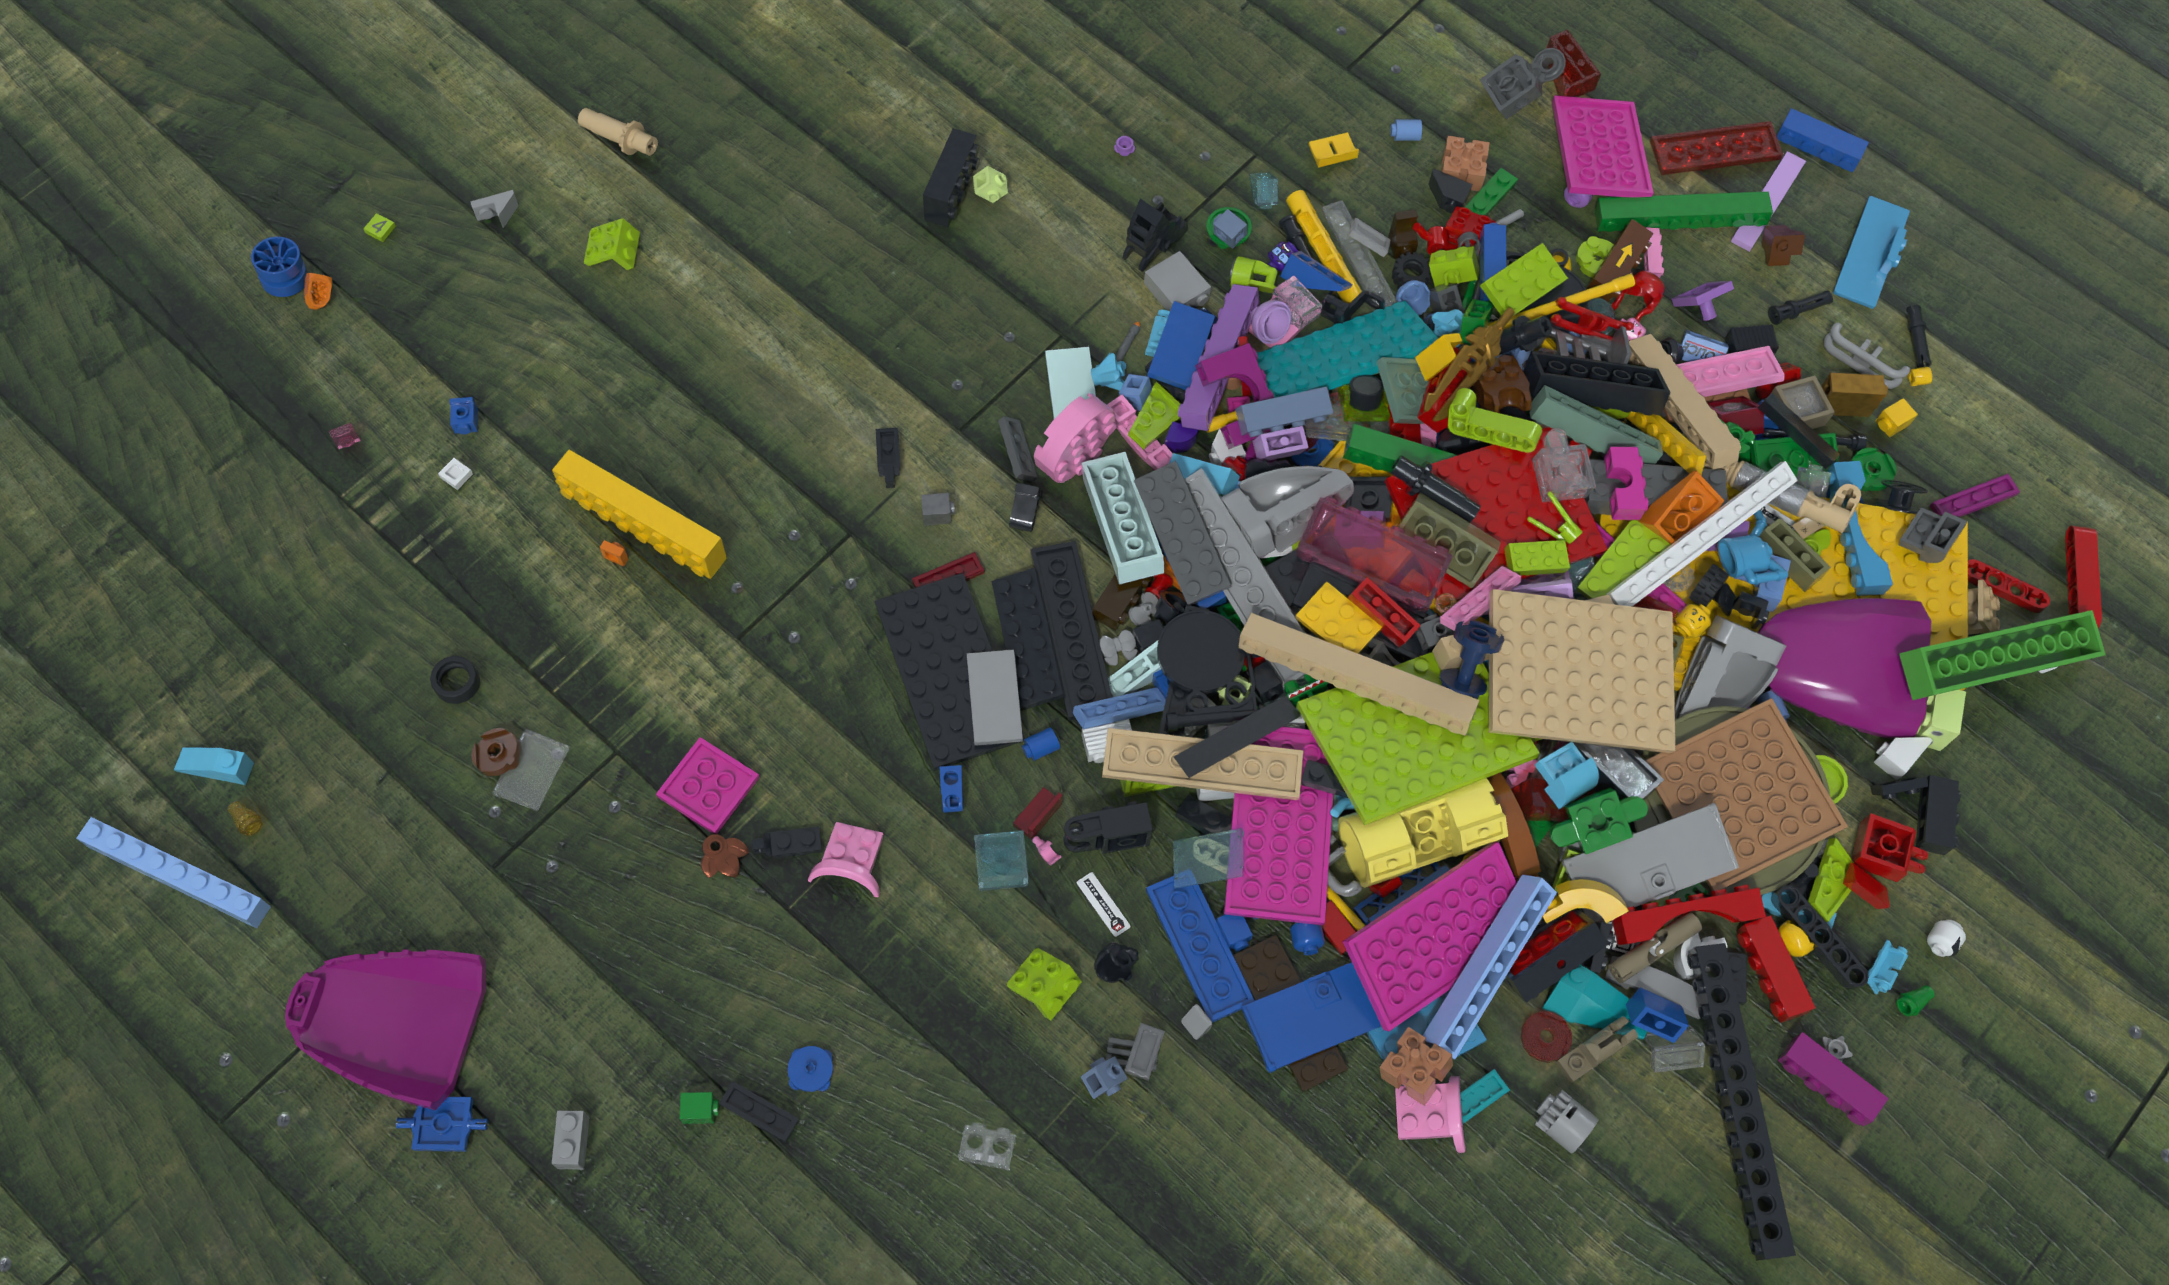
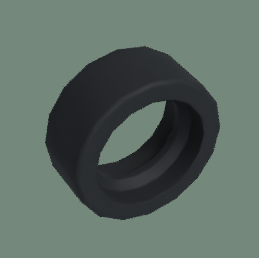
(445, 666)

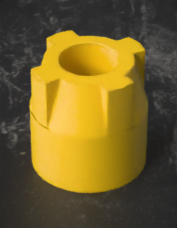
(1920, 376)

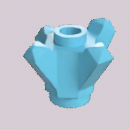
(1447, 322)
(1109, 372)

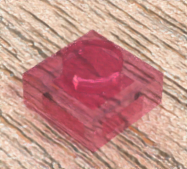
(344, 436)

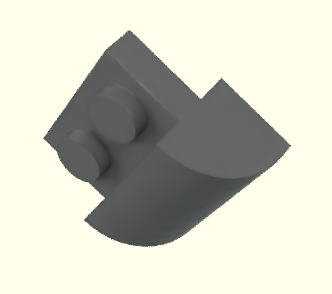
(1932, 535)

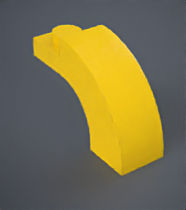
(1588, 895)

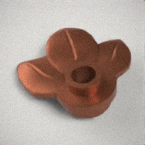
(725, 859)

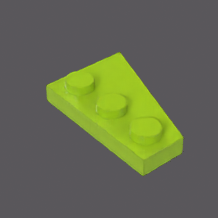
(1155, 417)
(1828, 887)

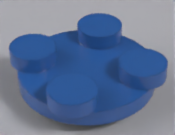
(810, 1069)

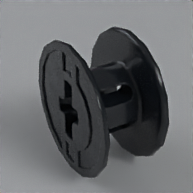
(1901, 496)

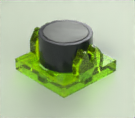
(1362, 397)

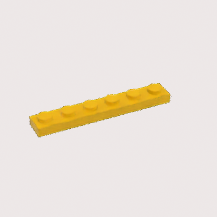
(1672, 441)

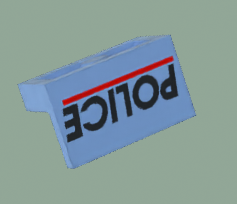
(1701, 347)

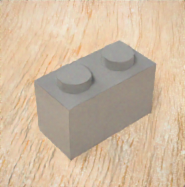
(570, 1140)

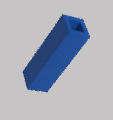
(1491, 253)

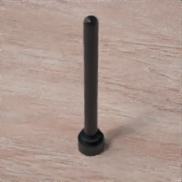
(1855, 442)

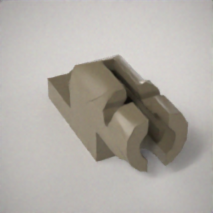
(1595, 1050)

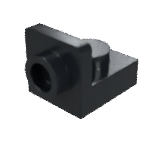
(1752, 606)

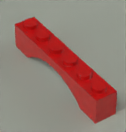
(1642, 925)

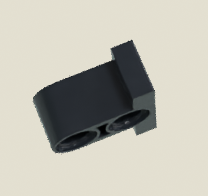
(1025, 507)

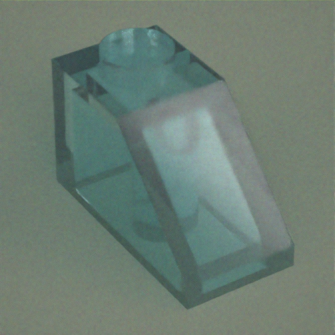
(1264, 189)

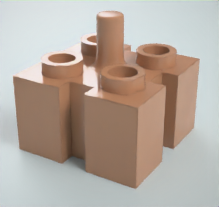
(1465, 160)
(1416, 1066)

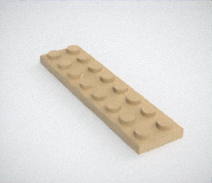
(1248, 771)

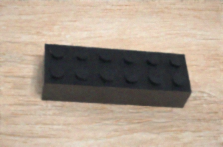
(1599, 382)

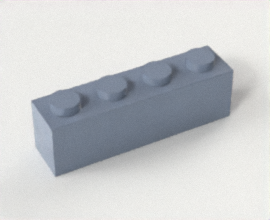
(1284, 411)

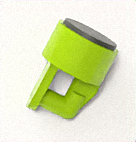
(1244, 271)

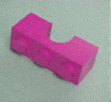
(1626, 465)

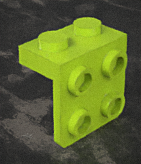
(613, 241)
(1045, 982)

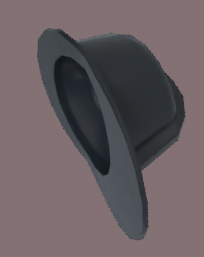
(1170, 605)

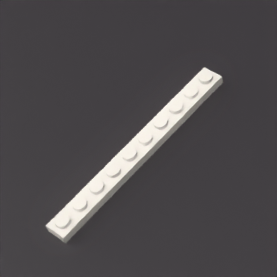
(1703, 536)

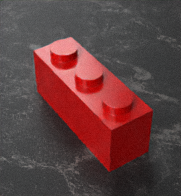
(1395, 621)

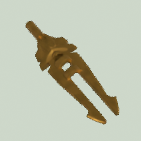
(1483, 348)

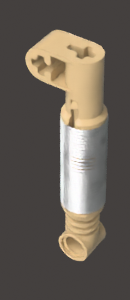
(1798, 499)

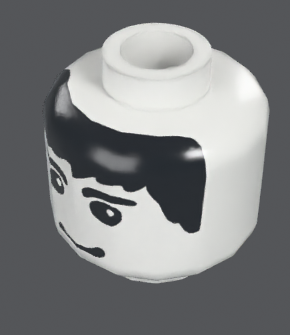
(1946, 938)

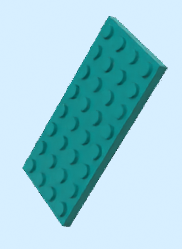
(1345, 350)

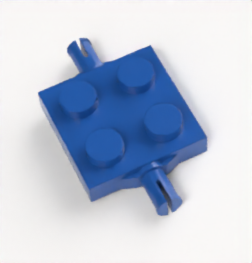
(443, 1128)

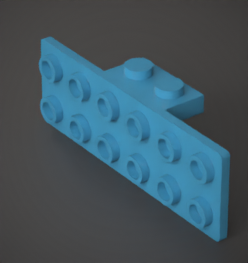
(1872, 252)

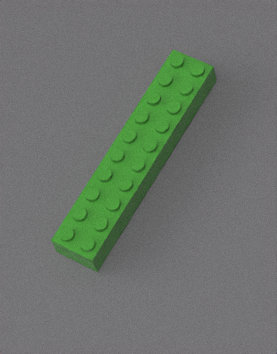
(2001, 654)

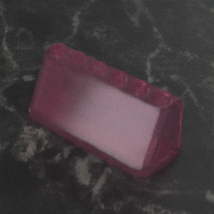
(1366, 548)

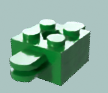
(1598, 821)

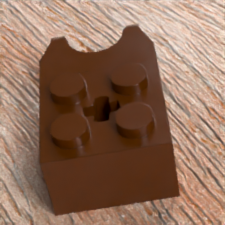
(1502, 386)

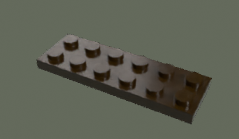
(1270, 971)

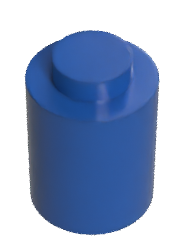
(1040, 744)

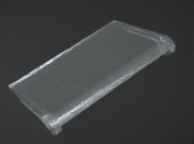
(536, 770)

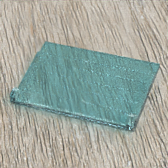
(1208, 858)

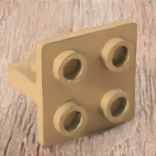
(1982, 609)

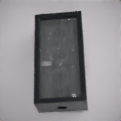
(1619, 770)

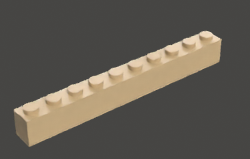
(1358, 674)

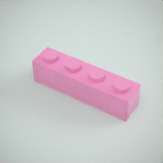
(1652, 257)

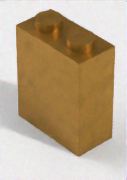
(1854, 393)

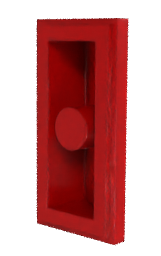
(1866, 887)

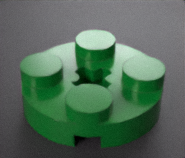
(1884, 464)

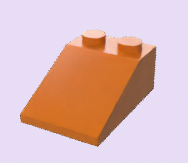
(1682, 508)

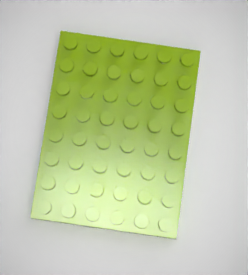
(1399, 759)

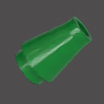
(1914, 1001)

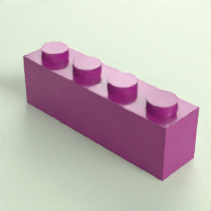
(1832, 1079)

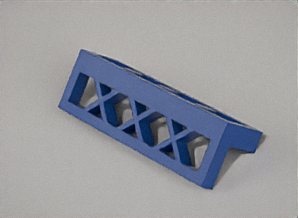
(1439, 871)

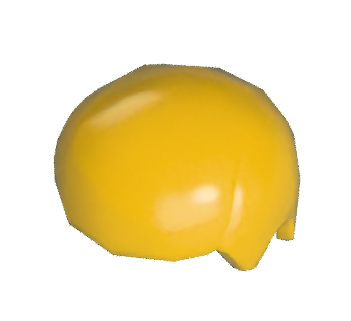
(1795, 940)

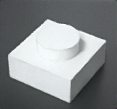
(455, 473)

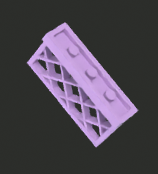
(1546, 585)

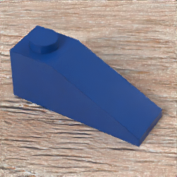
(1313, 274)

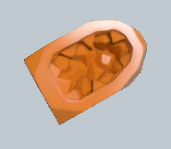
(317, 290)

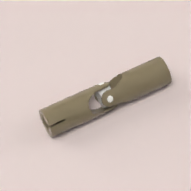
(1660, 944)

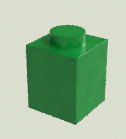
(698, 1108)

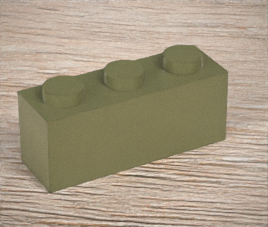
(1805, 565)

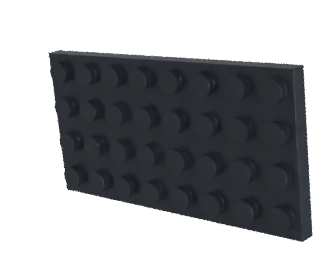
(930, 640)

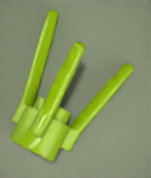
(1568, 530)

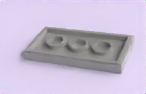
(994, 697)

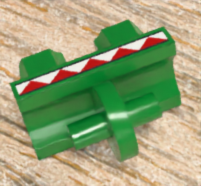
(1312, 688)

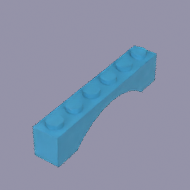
(1868, 570)

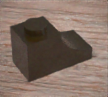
(1401, 233)

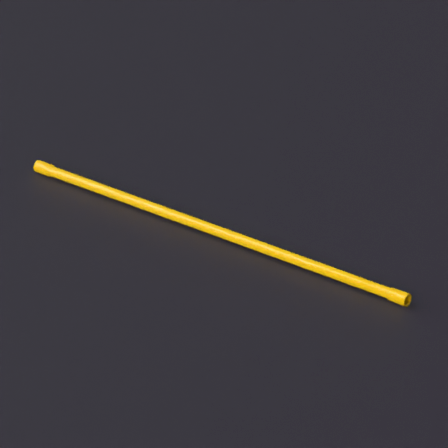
(1613, 286)

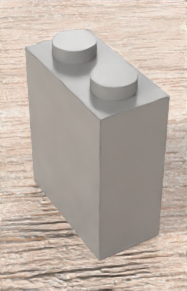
(1177, 281)

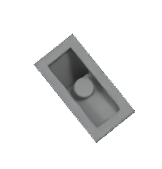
(498, 205)

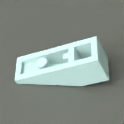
(1135, 673)

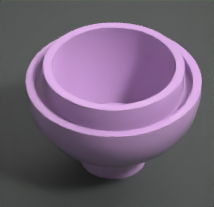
(1271, 321)

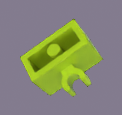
(1454, 266)

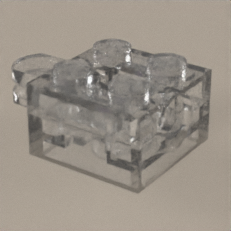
(1571, 464)

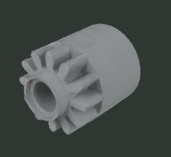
(1565, 1120)

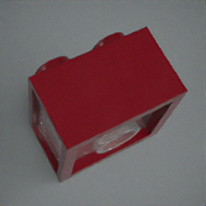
(1741, 412)

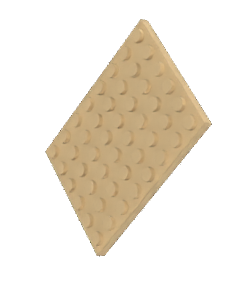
(1582, 672)

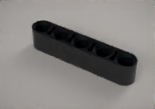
(1831, 940)

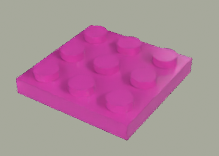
(707, 786)

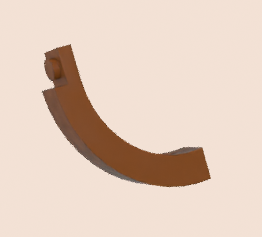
(1519, 843)

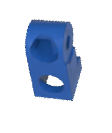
(951, 788)

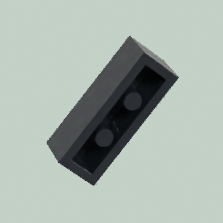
(1938, 815)

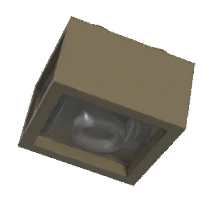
(1806, 400)

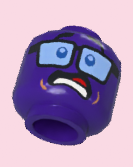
(1280, 254)

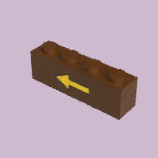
(1622, 256)

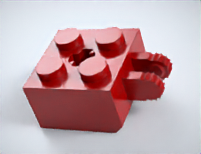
(1886, 848)

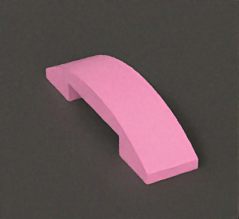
(1155, 454)

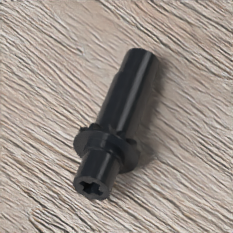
(1524, 333)
(1421, 480)

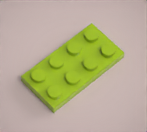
(1524, 281)
(1624, 557)

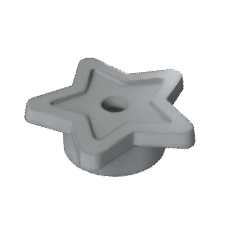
(1840, 1045)

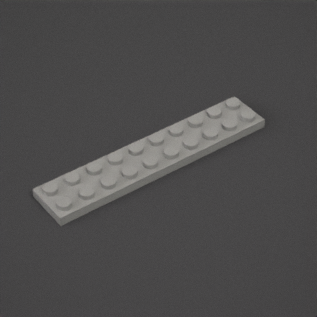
(1251, 584)

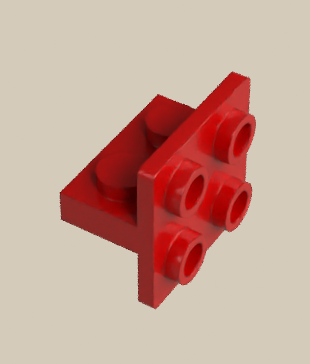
(1465, 221)

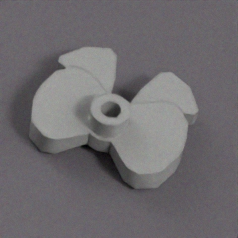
(1140, 614)
(1124, 643)

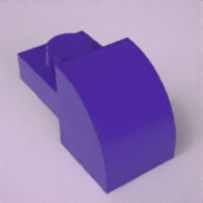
(1180, 438)

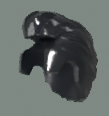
(1114, 962)

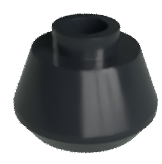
(1673, 348)

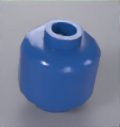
(1307, 937)

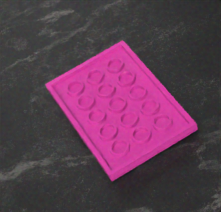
(1601, 147)

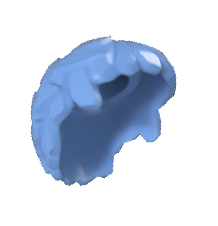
(1416, 295)

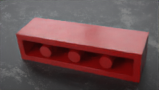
(1775, 969)

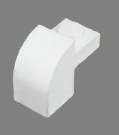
(1681, 952)

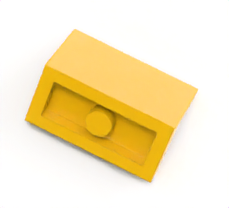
(1438, 355)

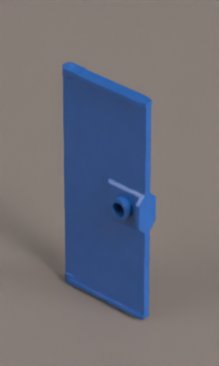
(1310, 1017)

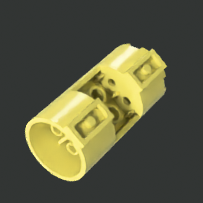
(1422, 834)

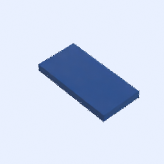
(1180, 345)

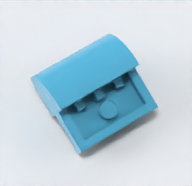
(1567, 774)

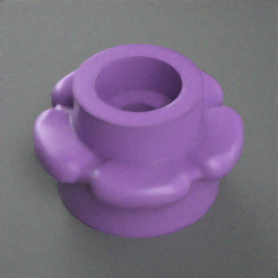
(1124, 141)

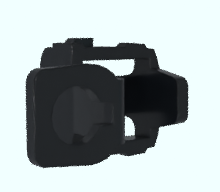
(1344, 310)

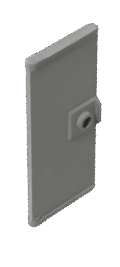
(1659, 859)

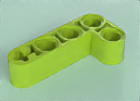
(1490, 426)

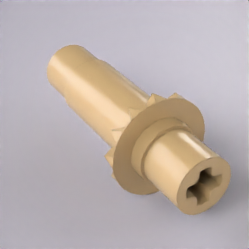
(629, 136)

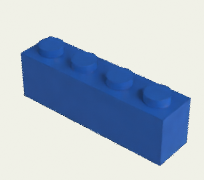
(1822, 140)

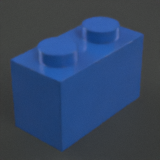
(1657, 1015)

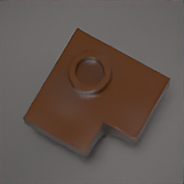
(1781, 243)

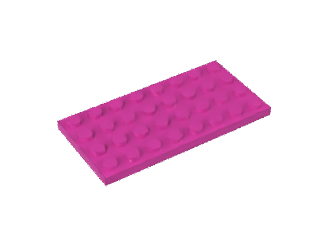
(1283, 845)
(1429, 937)

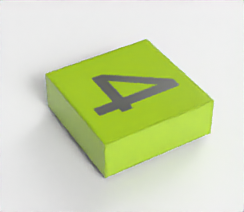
(379, 227)

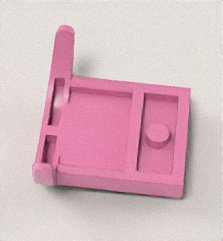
(851, 855)
(1436, 1119)

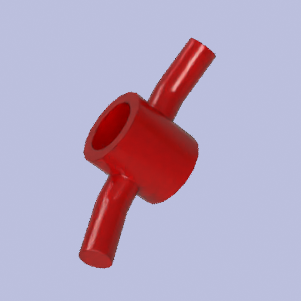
(1436, 238)

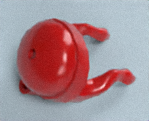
(1649, 287)

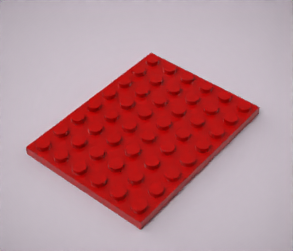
(1508, 494)

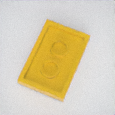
(1338, 620)

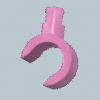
(1046, 851)

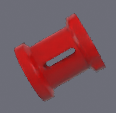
(1160, 582)

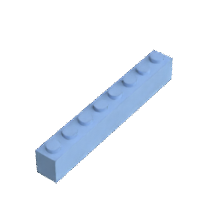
(174, 872)
(1489, 964)

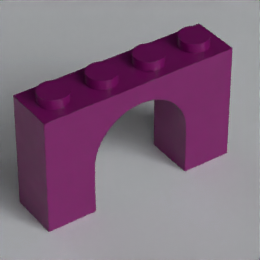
(1238, 364)

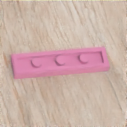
(1477, 601)

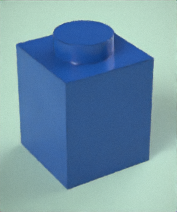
(1235, 931)

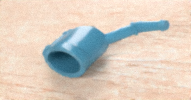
(1750, 556)

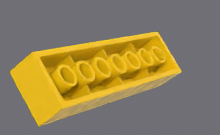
(639, 514)

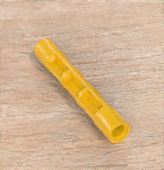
(1321, 242)

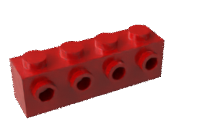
(1427, 417)

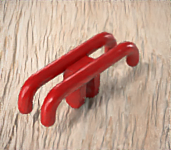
(1589, 322)

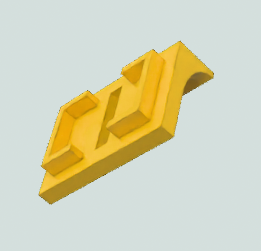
(1342, 145)

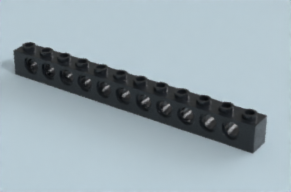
(1751, 1110)

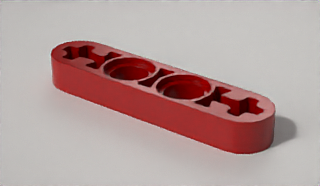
(2005, 583)

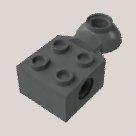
(1519, 83)

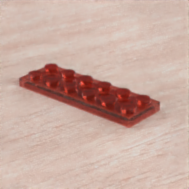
(1716, 148)

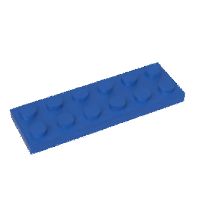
(1200, 948)

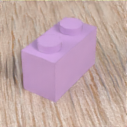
(1280, 444)

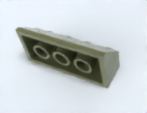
(1469, 545)

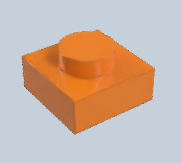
(614, 552)

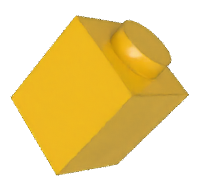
(1896, 417)

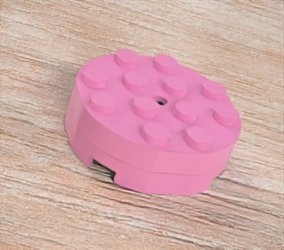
(1075, 438)

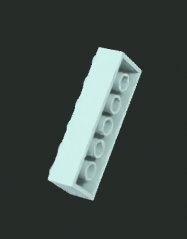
(1122, 518)

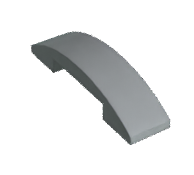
(1662, 985)

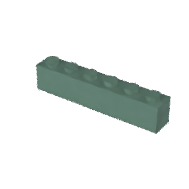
(1591, 426)

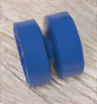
(279, 266)

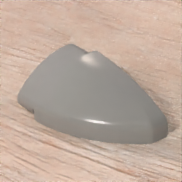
(1279, 504)
(1728, 668)

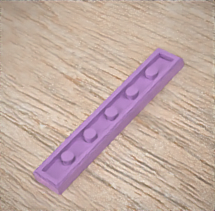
(1777, 187)

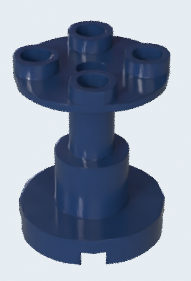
(1476, 642)

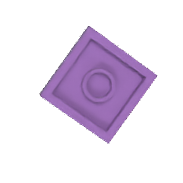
(1702, 296)

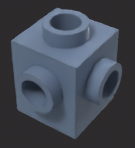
(1109, 1075)

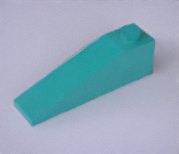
(1589, 1001)

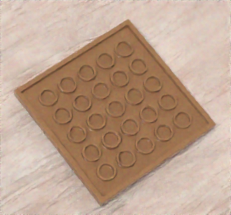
(1761, 788)

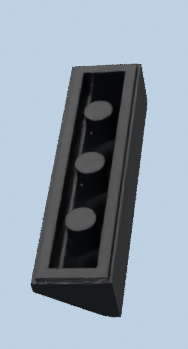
(1798, 431)

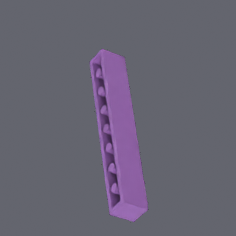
(1232, 323)

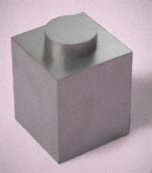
(937, 509)

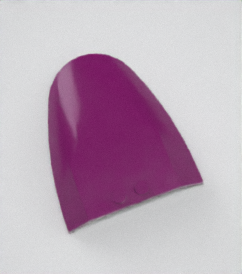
(1848, 663)
(391, 1020)

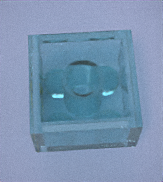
(1001, 860)

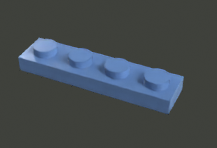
(1119, 708)

